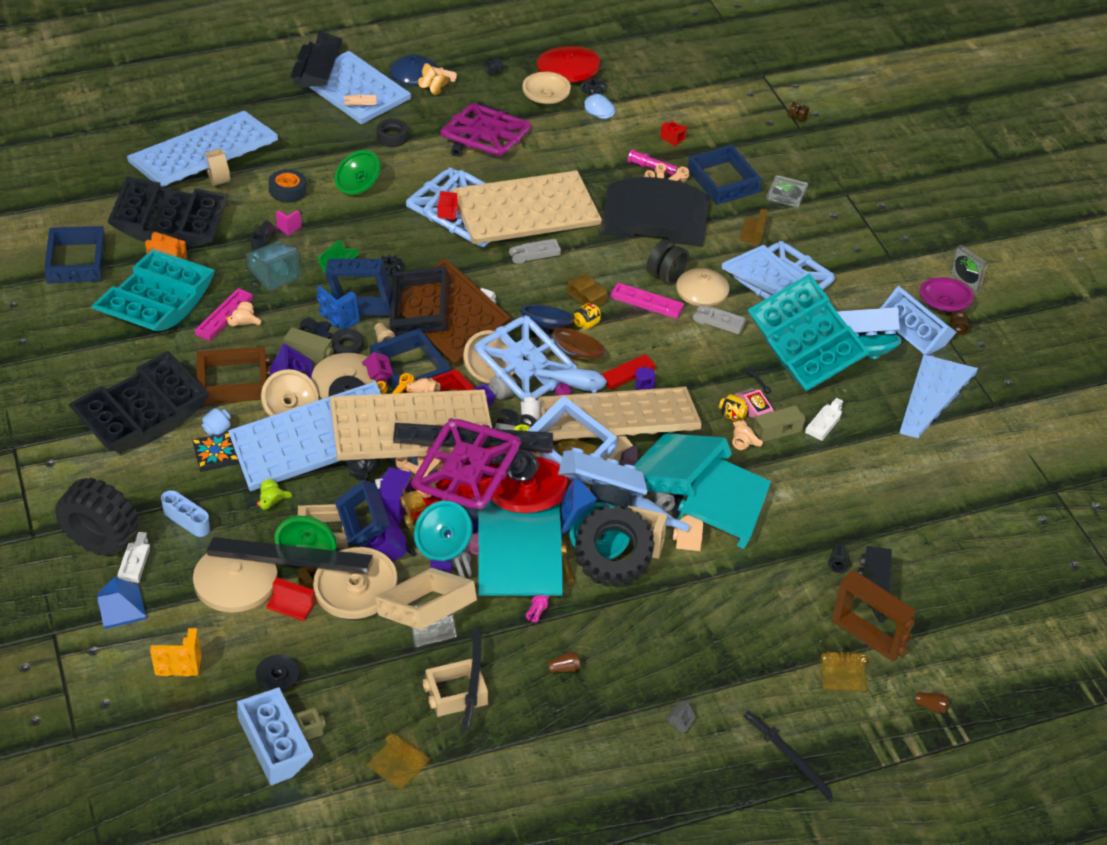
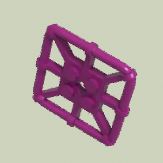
(486, 128)
(472, 473)

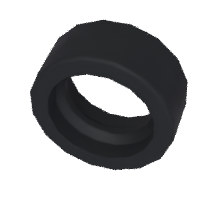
(392, 140)

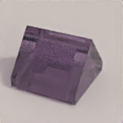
(629, 456)

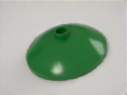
(357, 172)
(305, 532)

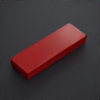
(627, 371)

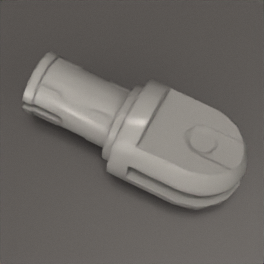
(461, 561)

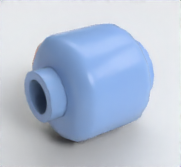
(216, 422)

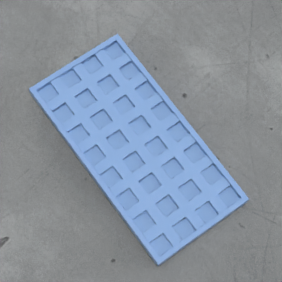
(289, 441)

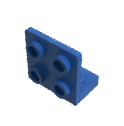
(341, 312)

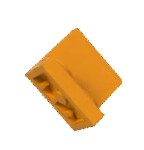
(178, 660)

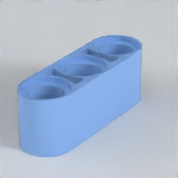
(185, 513)

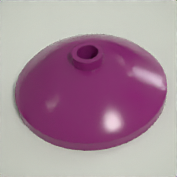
(946, 294)

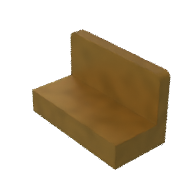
(754, 228)

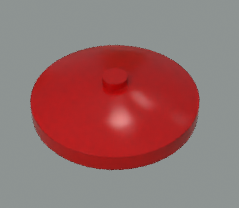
(571, 62)
(536, 494)

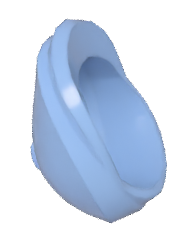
(599, 106)

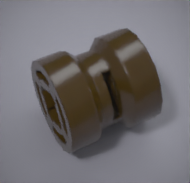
(798, 111)
(959, 322)

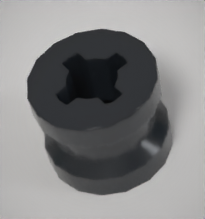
(494, 66)

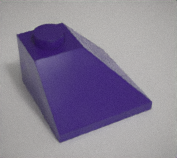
(291, 360)
(390, 542)

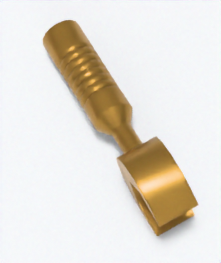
(566, 566)

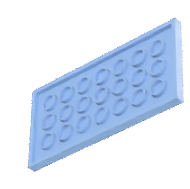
(186, 153)

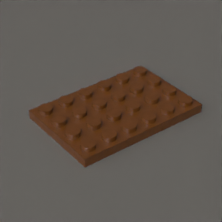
(468, 312)

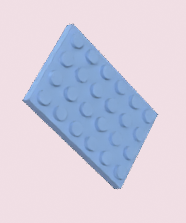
(355, 76)

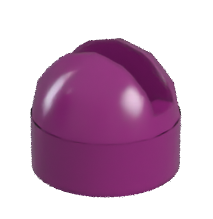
(562, 389)

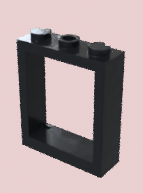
(419, 277)

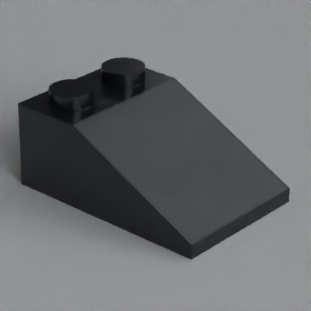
(877, 569)

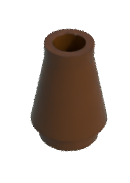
(565, 663)
(933, 701)

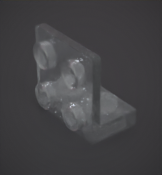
(436, 632)

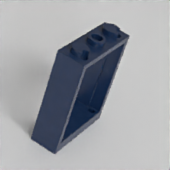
(729, 192)
(75, 236)
(362, 267)
(407, 342)

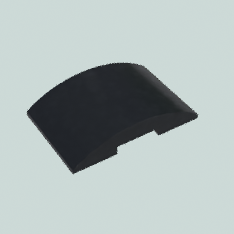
(148, 208)
(655, 209)
(142, 405)

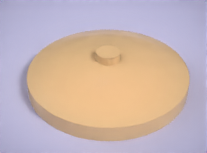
(337, 366)
(233, 583)
(351, 593)

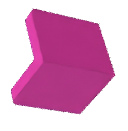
(288, 223)

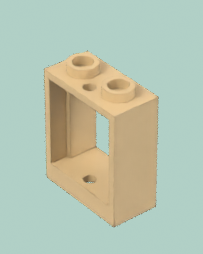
(325, 513)
(456, 702)

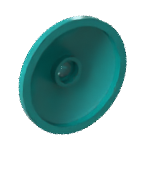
(880, 344)
(434, 525)
(611, 544)

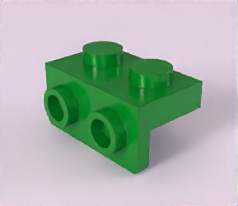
(336, 251)

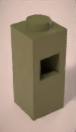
(309, 344)
(778, 423)

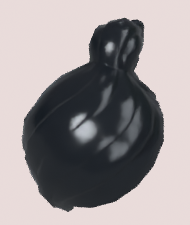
(522, 466)
(362, 467)

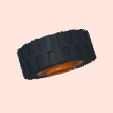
(287, 185)
(611, 495)

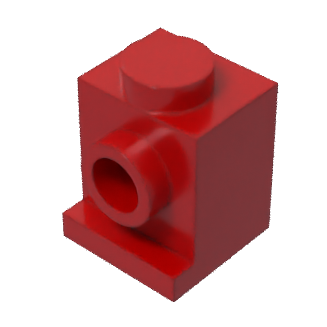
(673, 133)

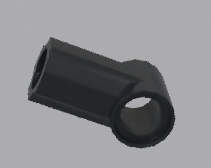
(262, 236)

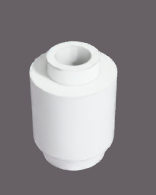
(532, 407)

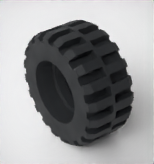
(96, 516)
(614, 520)

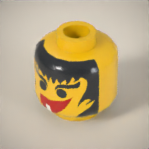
(587, 316)
(733, 407)

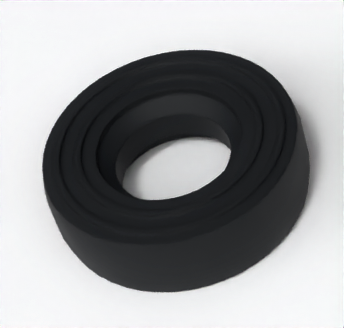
(347, 334)

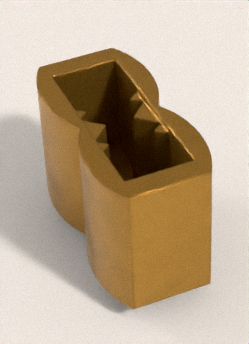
(586, 290)

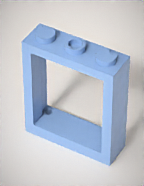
(557, 411)

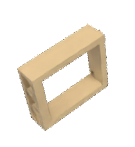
(456, 594)

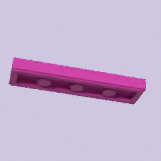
(647, 300)
(217, 320)

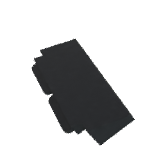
(316, 61)

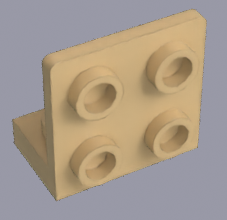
(657, 525)

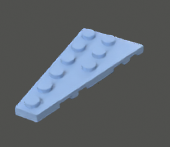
(762, 269)
(933, 391)

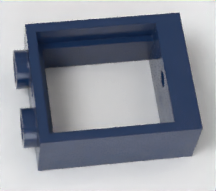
(352, 498)

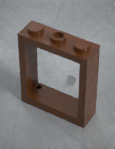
(227, 357)
(859, 586)

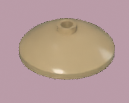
(546, 87)
(702, 287)
(475, 364)
(287, 385)

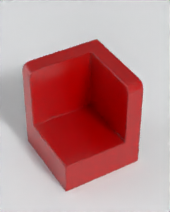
(447, 205)

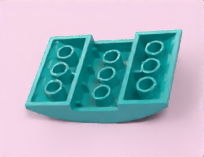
(157, 292)
(807, 333)
(519, 552)

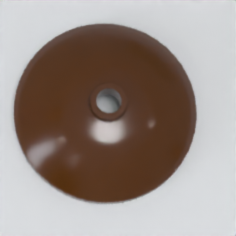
(577, 344)

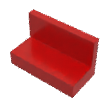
(291, 599)

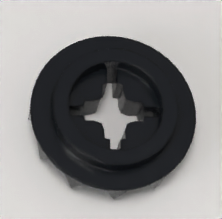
(587, 86)
(396, 264)

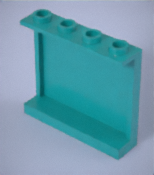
(678, 460)
(727, 499)

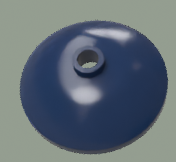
(409, 69)
(547, 317)

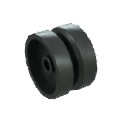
(667, 261)

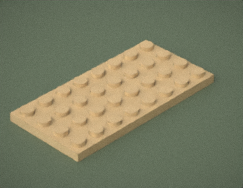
(526, 207)
(627, 412)
(366, 422)

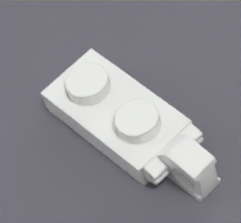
(825, 420)
(134, 559)

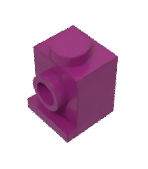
(378, 367)

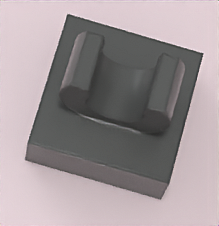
(682, 716)

